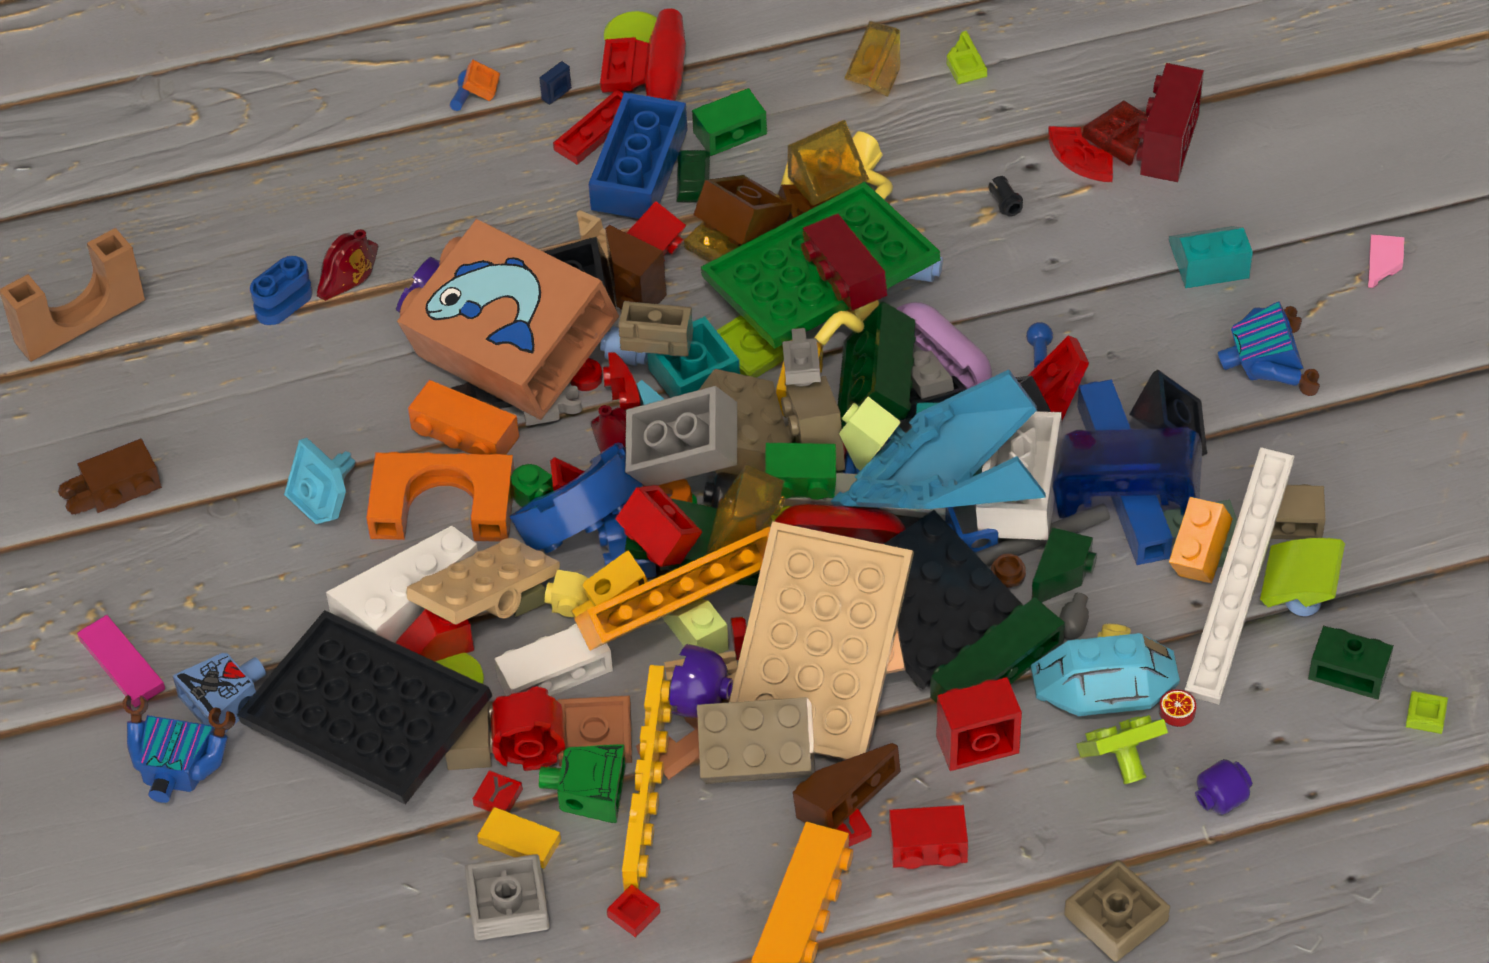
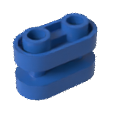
(281, 290)

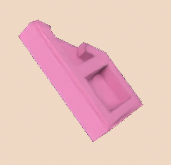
(1385, 257)

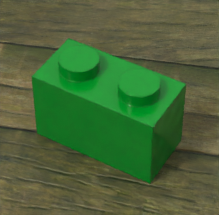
(729, 122)
(804, 468)

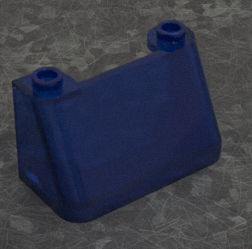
(1127, 465)

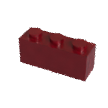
(844, 262)

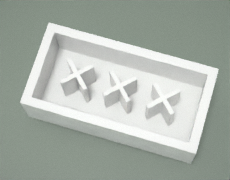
(1037, 447)

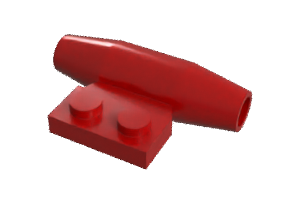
(655, 64)

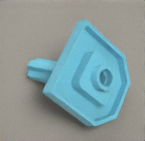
(318, 482)

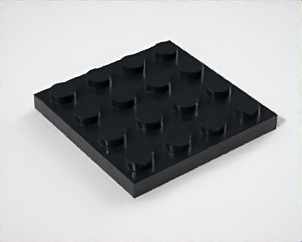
(947, 597)

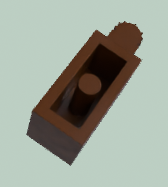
(111, 479)

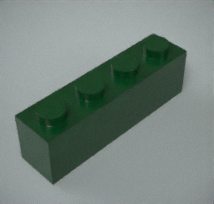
(1003, 650)

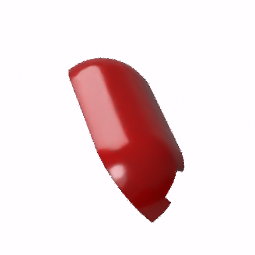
(854, 522)

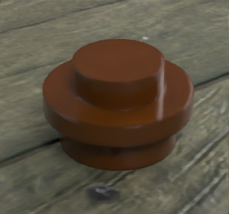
(1009, 569)

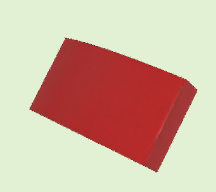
(621, 382)

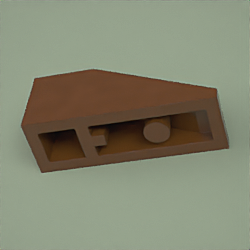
(841, 788)

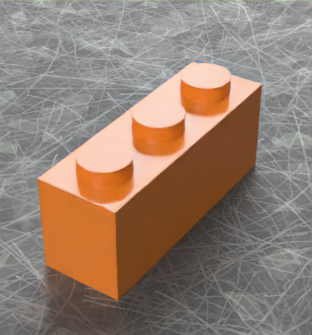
(462, 421)

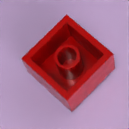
(978, 723)

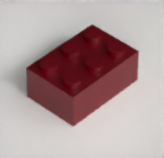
(1170, 122)

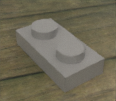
(929, 375)

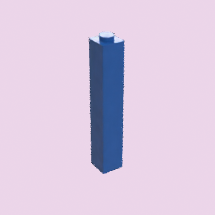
(1139, 514)

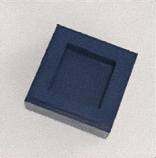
(555, 82)

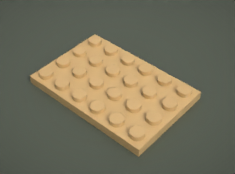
(824, 631)

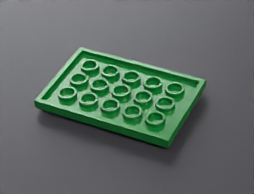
(782, 291)

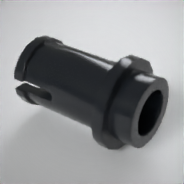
(1009, 201)

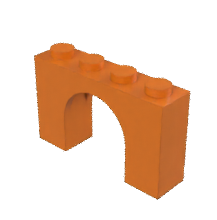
(403, 476)

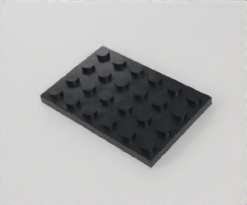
(365, 706)

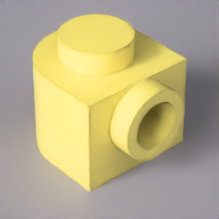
(565, 592)

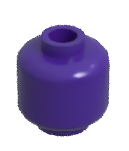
(1223, 786)

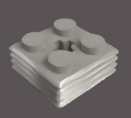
(502, 917)

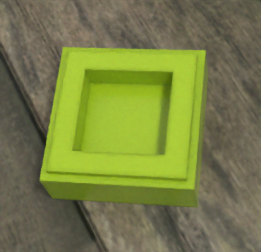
(1426, 712)

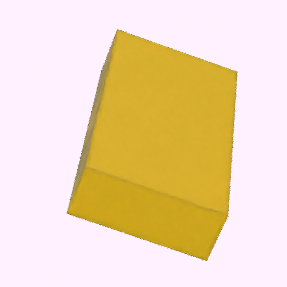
(518, 836)

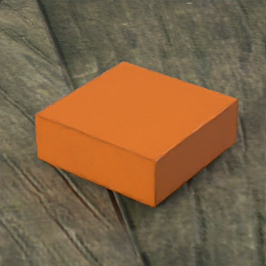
(481, 80)

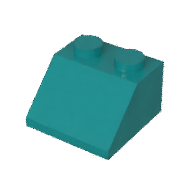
(1212, 256)

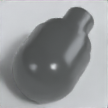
(1075, 616)

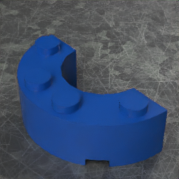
(577, 504)

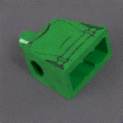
(588, 781)

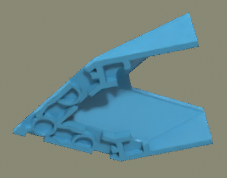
(945, 449)

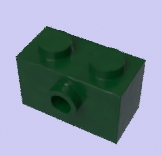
(1350, 662)

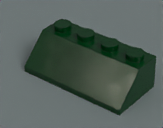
(879, 363)

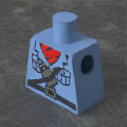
(218, 684)

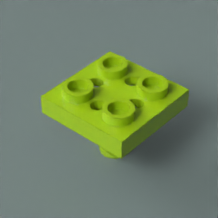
(1123, 743)

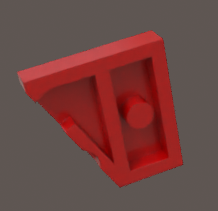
(1061, 374)

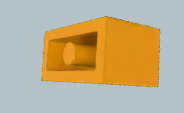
(1200, 540)

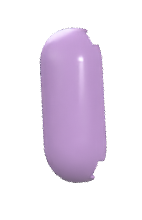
(948, 344)

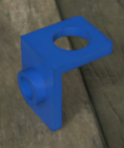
(970, 538)

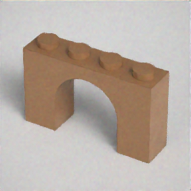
(111, 291)

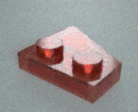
(1117, 131)

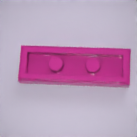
(120, 660)

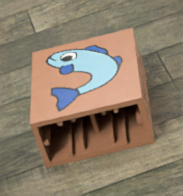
(507, 318)

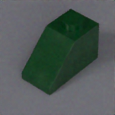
(1063, 564)

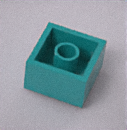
(688, 373)

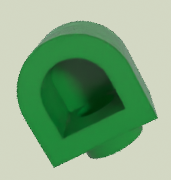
(529, 483)

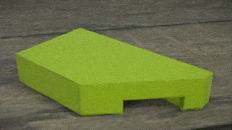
(965, 61)

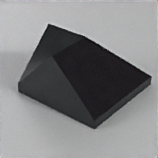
(1169, 405)

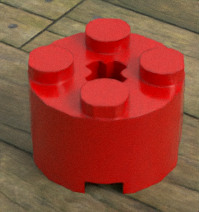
(527, 729)

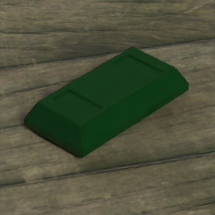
(691, 174)

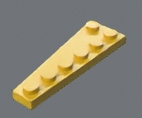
(647, 773)

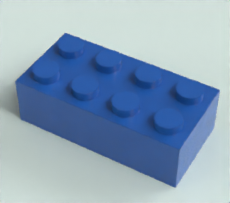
(638, 155)

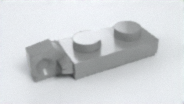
(801, 359)

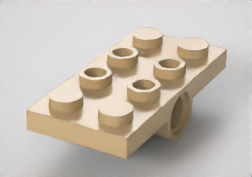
(484, 581)

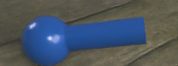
(461, 94)
(1039, 336)

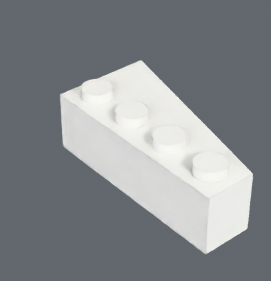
(379, 595)

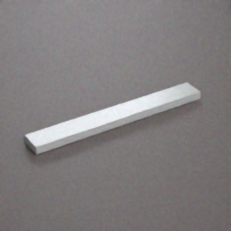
(1239, 576)

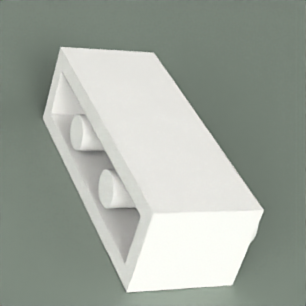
(552, 663)

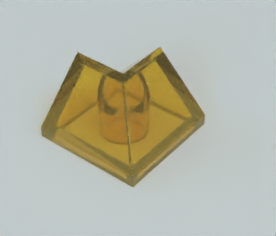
(876, 59)

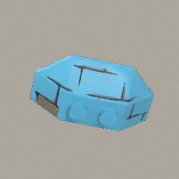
(1105, 674)

